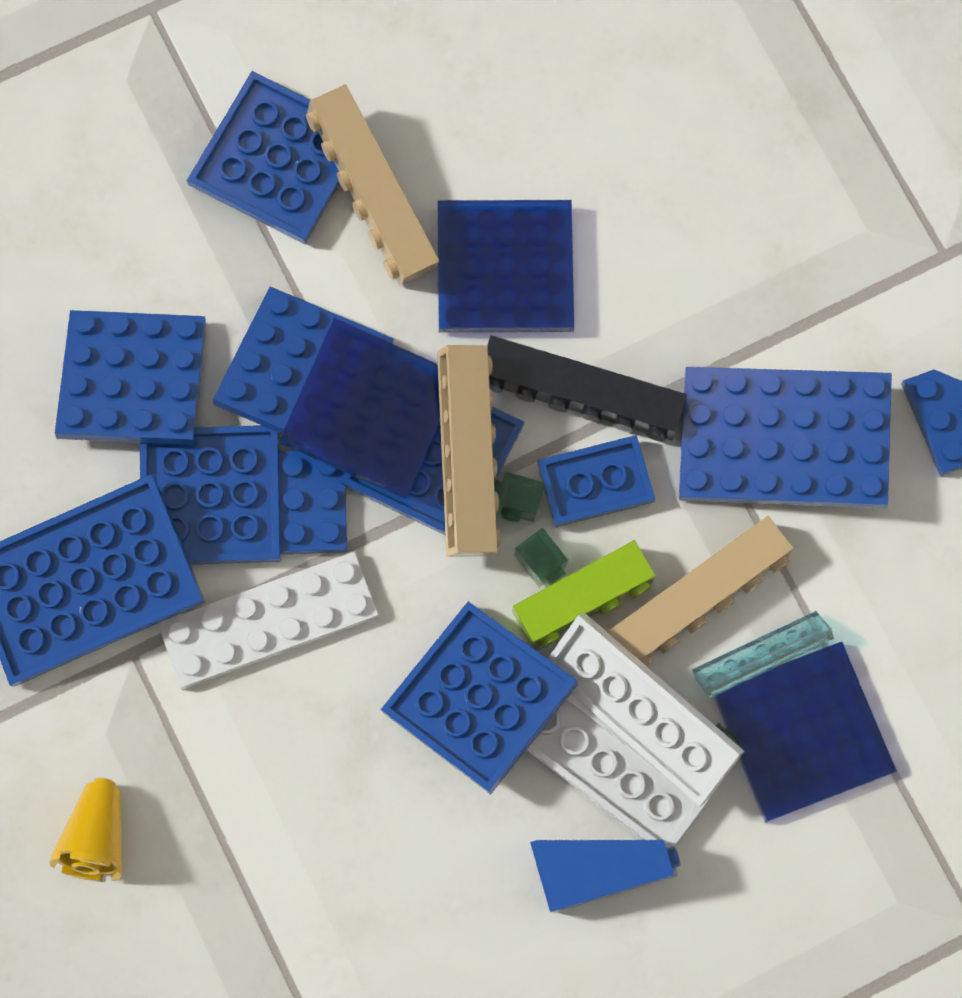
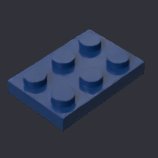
(596, 481)
(310, 505)

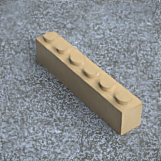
(372, 185)
(467, 451)
(703, 591)

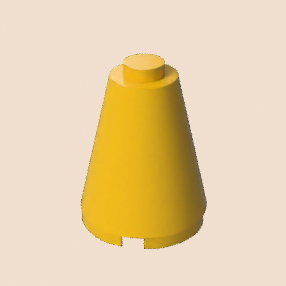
(93, 834)

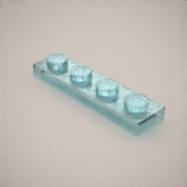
(763, 654)

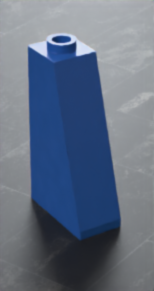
(595, 869)

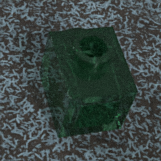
(518, 497)
(541, 558)

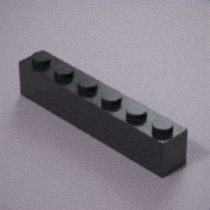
(584, 389)

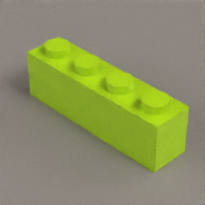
(585, 591)

